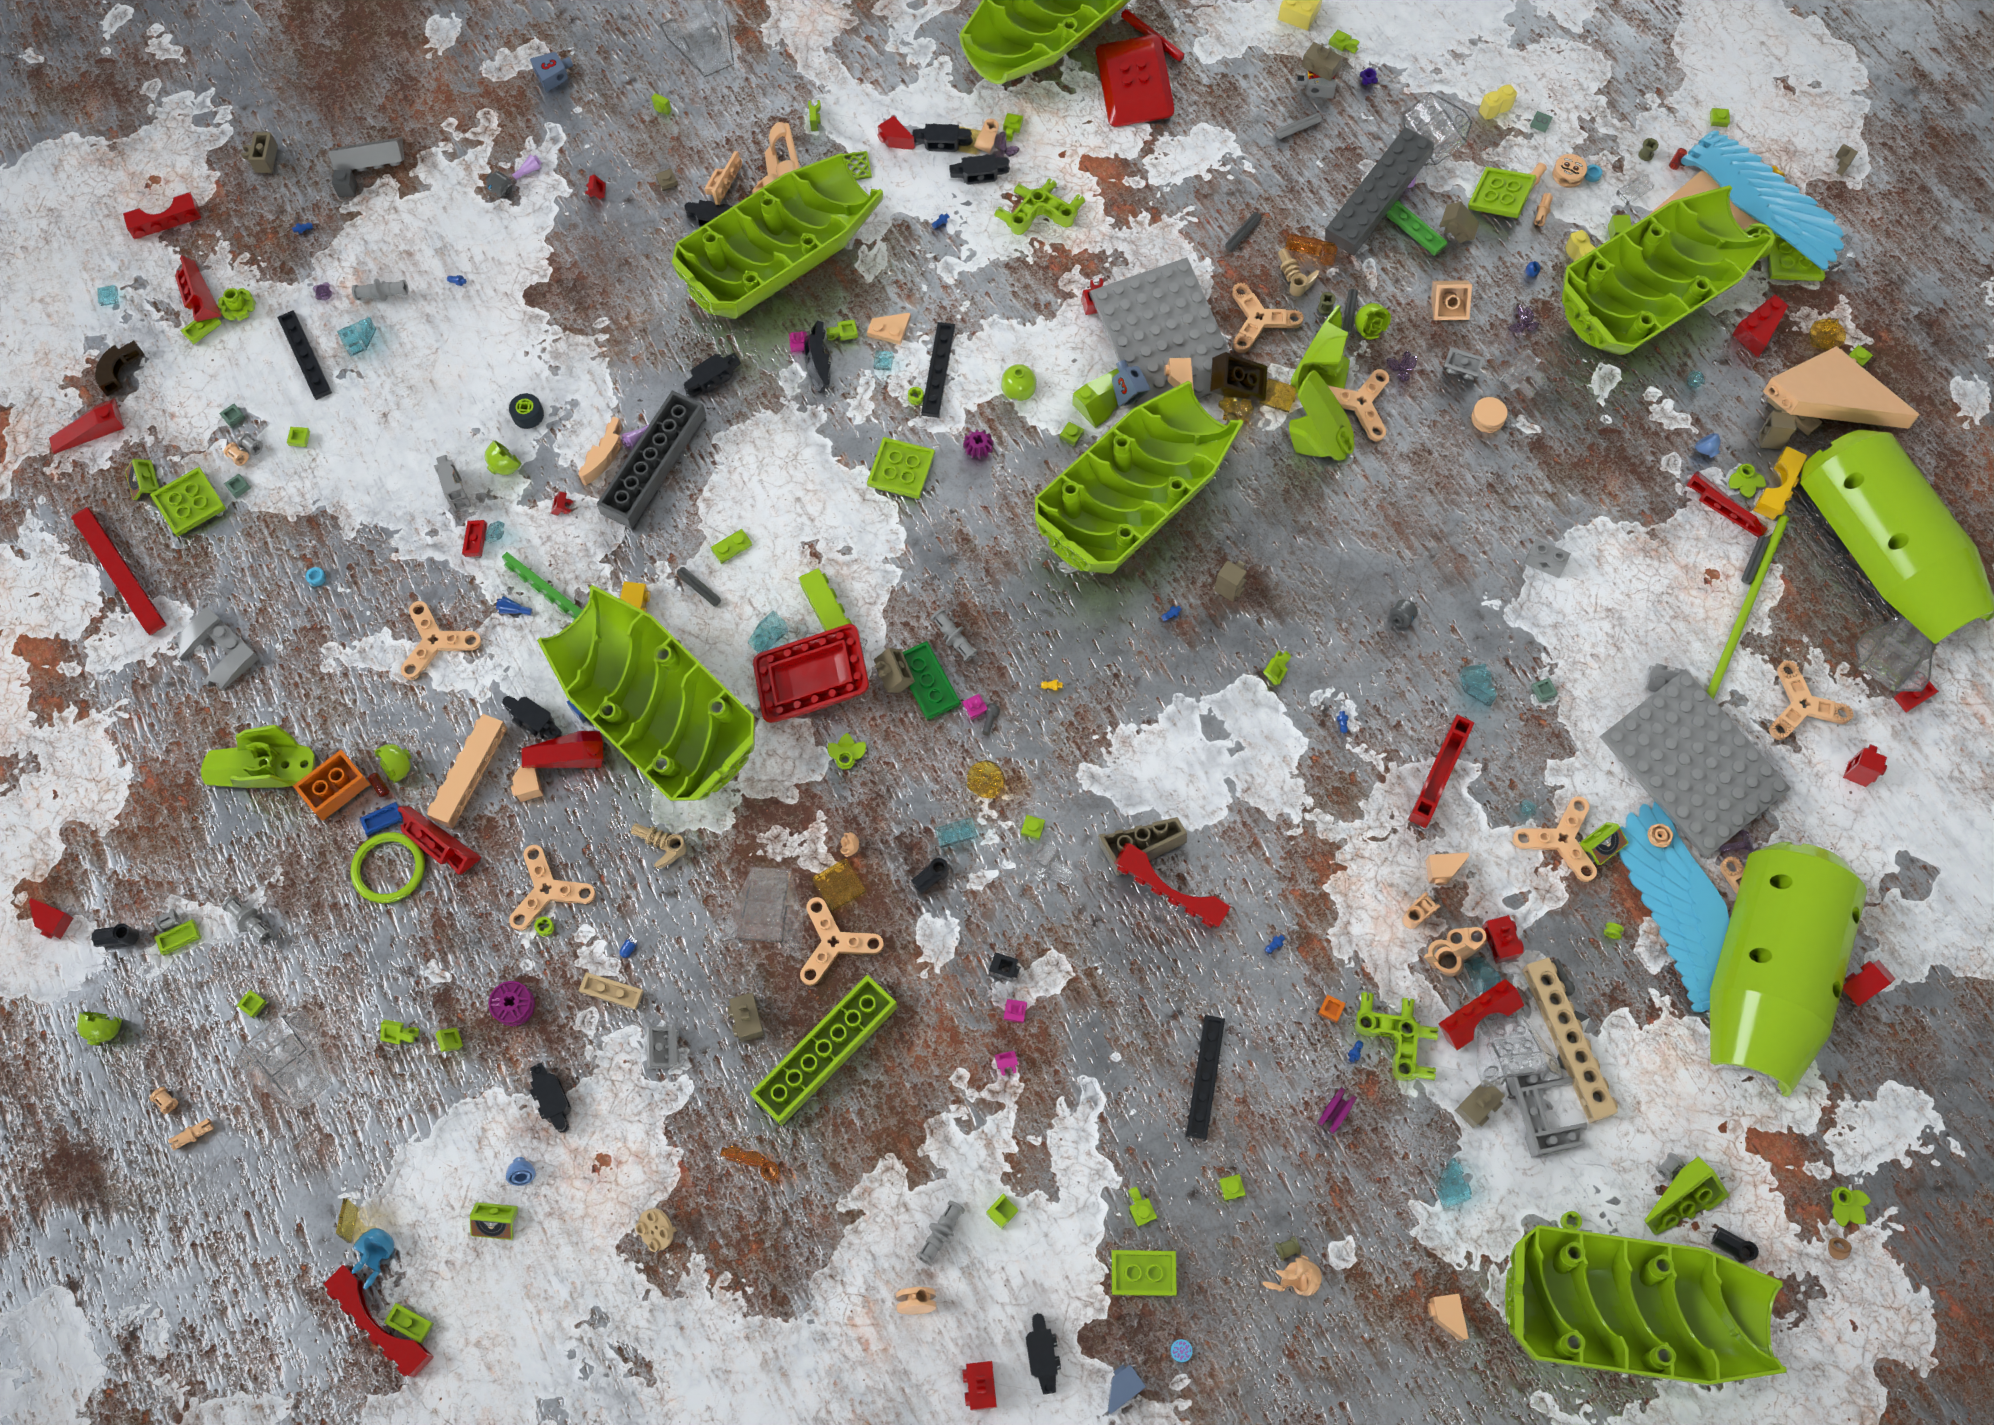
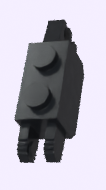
(942, 137)
(980, 168)
(704, 211)
(711, 374)
(531, 716)
(551, 1097)
(1041, 1354)

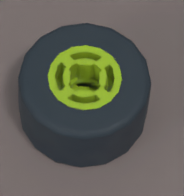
(526, 411)

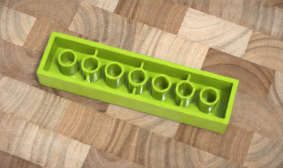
(824, 1050)

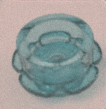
(1695, 379)
(1528, 807)

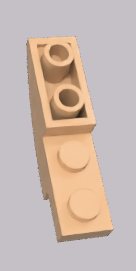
(601, 457)

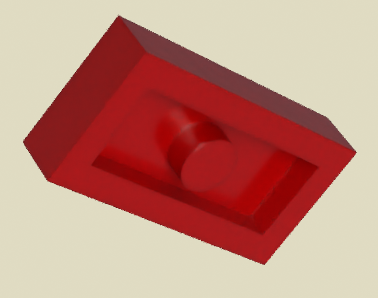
(474, 538)
(1910, 699)

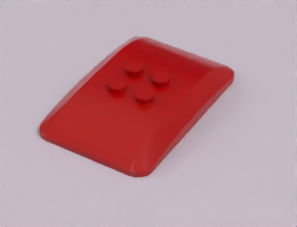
(1135, 80)
(810, 673)

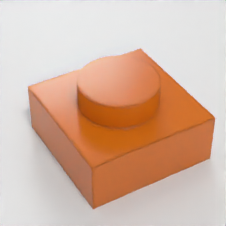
(1331, 1008)

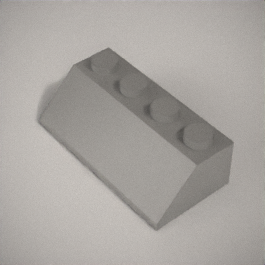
(368, 154)

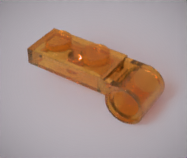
(1314, 246)
(752, 1159)

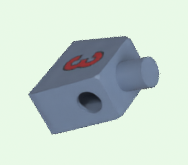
(550, 69)
(1129, 384)

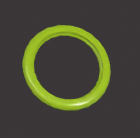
(372, 896)

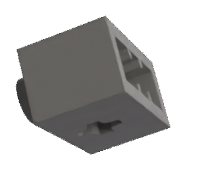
(1547, 558)

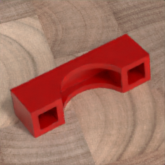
(181, 211)
(1461, 1025)

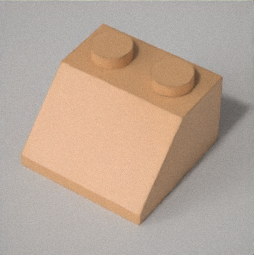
(1451, 300)

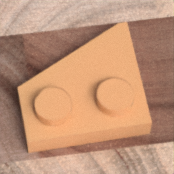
(889, 328)

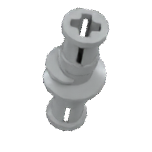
(380, 290)
(953, 635)
(248, 920)
(940, 1232)

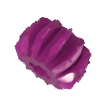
(978, 444)

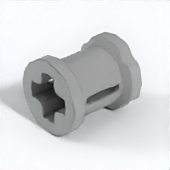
(252, 445)
(166, 920)
(1670, 1166)

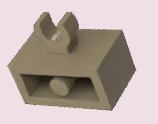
(1322, 61)
(261, 152)
(1459, 222)
(1777, 430)
(1231, 580)
(893, 670)
(746, 1017)
(1479, 1104)

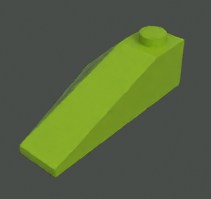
(1096, 399)
(1690, 1192)

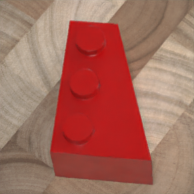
(1760, 325)

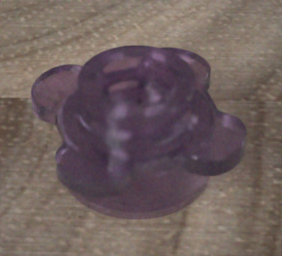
(322, 291)

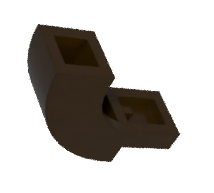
(112, 363)

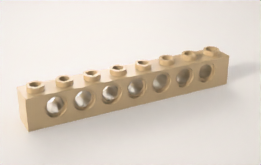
(1593, 1110)

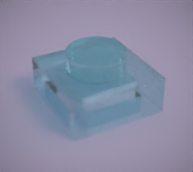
(107, 295)
(883, 360)
(495, 531)

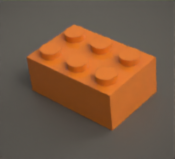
(331, 785)

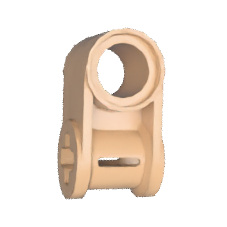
(987, 135)
(1422, 908)

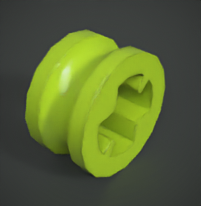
(919, 392)
(541, 921)
(1613, 930)
(1572, 1214)

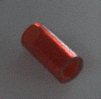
(1676, 160)
(378, 784)

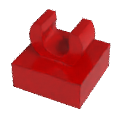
(596, 187)
(559, 504)

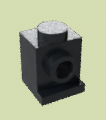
(1000, 961)

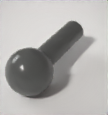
(991, 713)
(1569, 986)

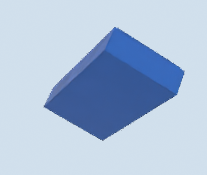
(381, 819)

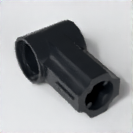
(929, 877)
(114, 936)
(1733, 1245)

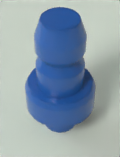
(941, 220)
(303, 227)
(458, 280)
(1173, 612)
(1342, 719)
(1277, 942)
(1354, 1053)

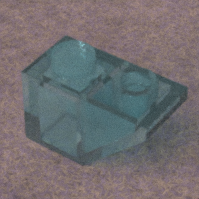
(357, 336)
(768, 632)
(1477, 683)
(1481, 974)
(1451, 1185)

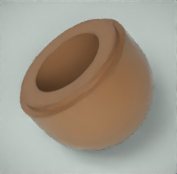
(1837, 1253)

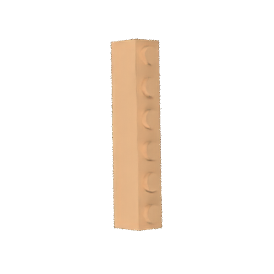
(467, 771)

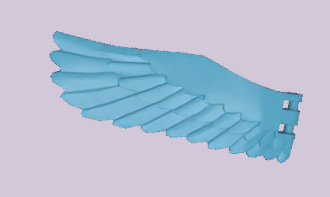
(1768, 198)
(1681, 900)

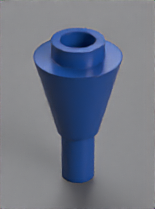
(508, 606)

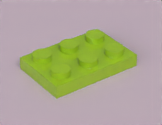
(1143, 1273)

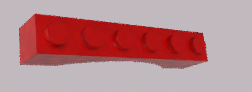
(1441, 771)
(1136, 863)
(349, 1291)

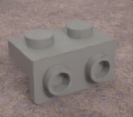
(1463, 363)
(1660, 676)
(662, 1047)

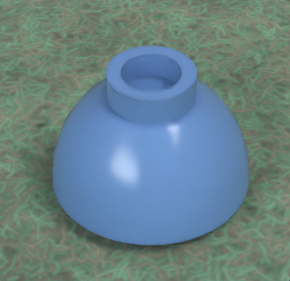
(1709, 445)
(520, 1172)

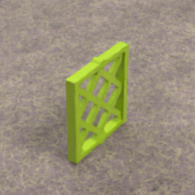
(854, 155)

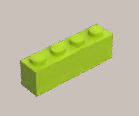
(823, 600)

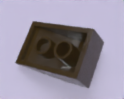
(1238, 377)

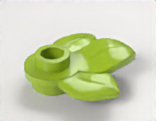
(1746, 482)
(846, 749)
(1851, 1208)

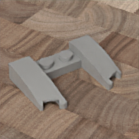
(239, 655)
(1540, 1137)

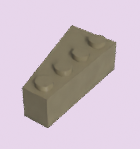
(1152, 839)

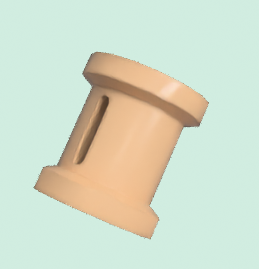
(236, 454)
(163, 1100)

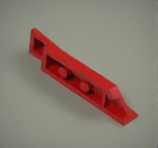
(195, 291)
(1725, 505)
(436, 841)

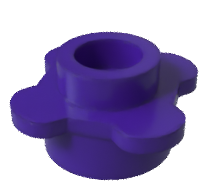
(1368, 76)

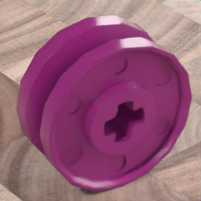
(520, 1011)
(1337, 1110)

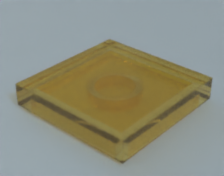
(838, 884)

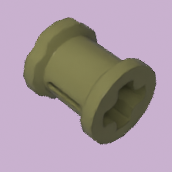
(1647, 152)
(1325, 306)
(1287, 1248)

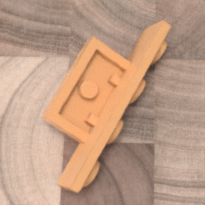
(722, 178)

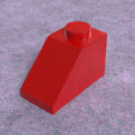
(895, 134)
(49, 920)

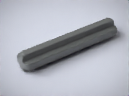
(1242, 232)
(1350, 311)
(1755, 559)
(698, 586)

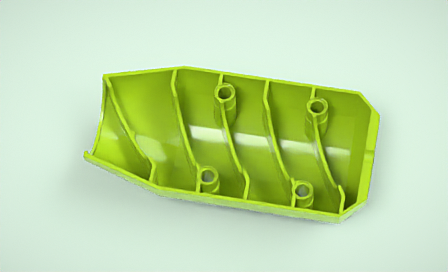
(1024, 36)
(773, 237)
(1658, 271)
(1133, 480)
(1900, 532)
(651, 698)
(1784, 960)
(1639, 1307)

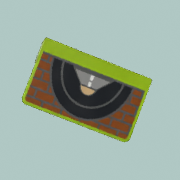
(141, 477)
(1604, 842)
(492, 1220)

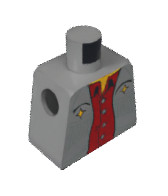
(1316, 85)

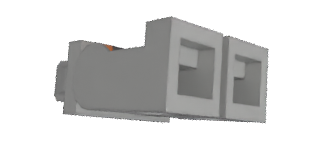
(451, 484)

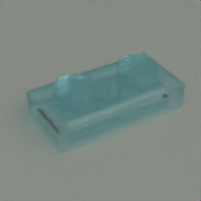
(956, 832)

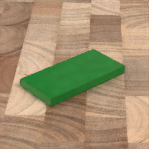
(931, 685)

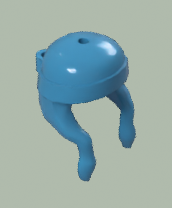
(372, 1248)

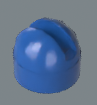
(1530, 269)

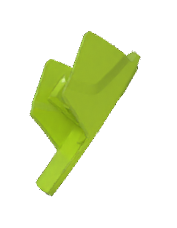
(1326, 354)
(1326, 426)
(259, 760)

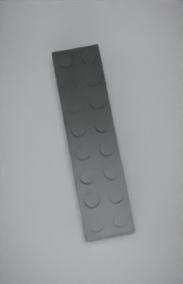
(1379, 191)
(651, 459)

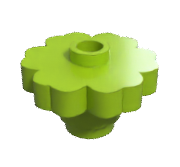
(236, 304)

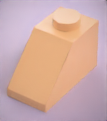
(1178, 371)
(526, 784)
(1444, 866)
(1449, 1315)

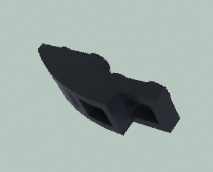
(815, 358)

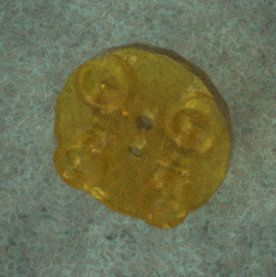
(1828, 327)
(1241, 407)
(977, 776)

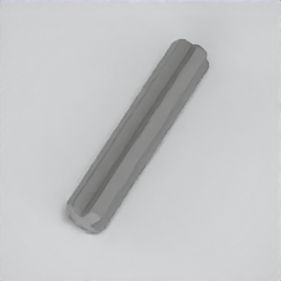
(1298, 125)

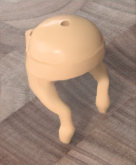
(1301, 1274)

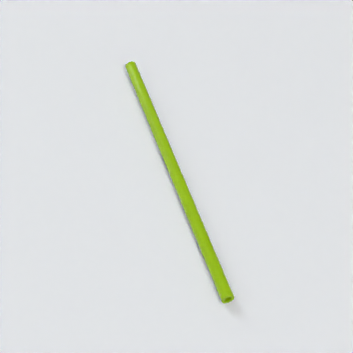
(1747, 606)

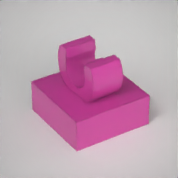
(797, 341)
(974, 706)
(1015, 1011)
(1005, 1060)

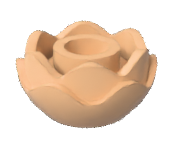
(1664, 831)
(849, 844)

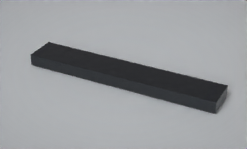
(304, 355)
(938, 370)
(1205, 1078)

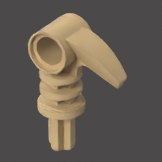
(1299, 281)
(664, 840)

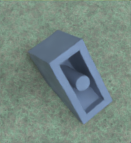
(1123, 1387)

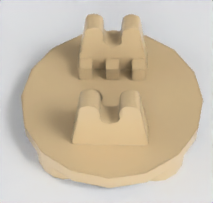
(655, 1229)

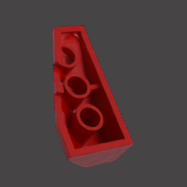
(93, 424)
(573, 750)

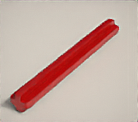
(1147, 30)

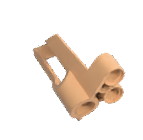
(775, 168)
(1461, 951)

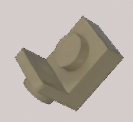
(1846, 156)

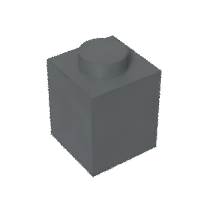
(344, 183)

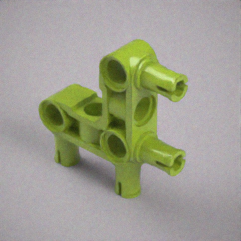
(1037, 203)
(1391, 1026)

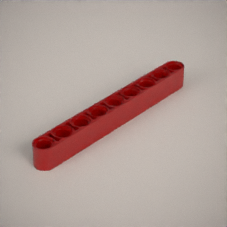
(118, 571)

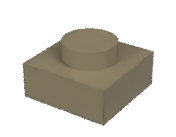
(666, 179)

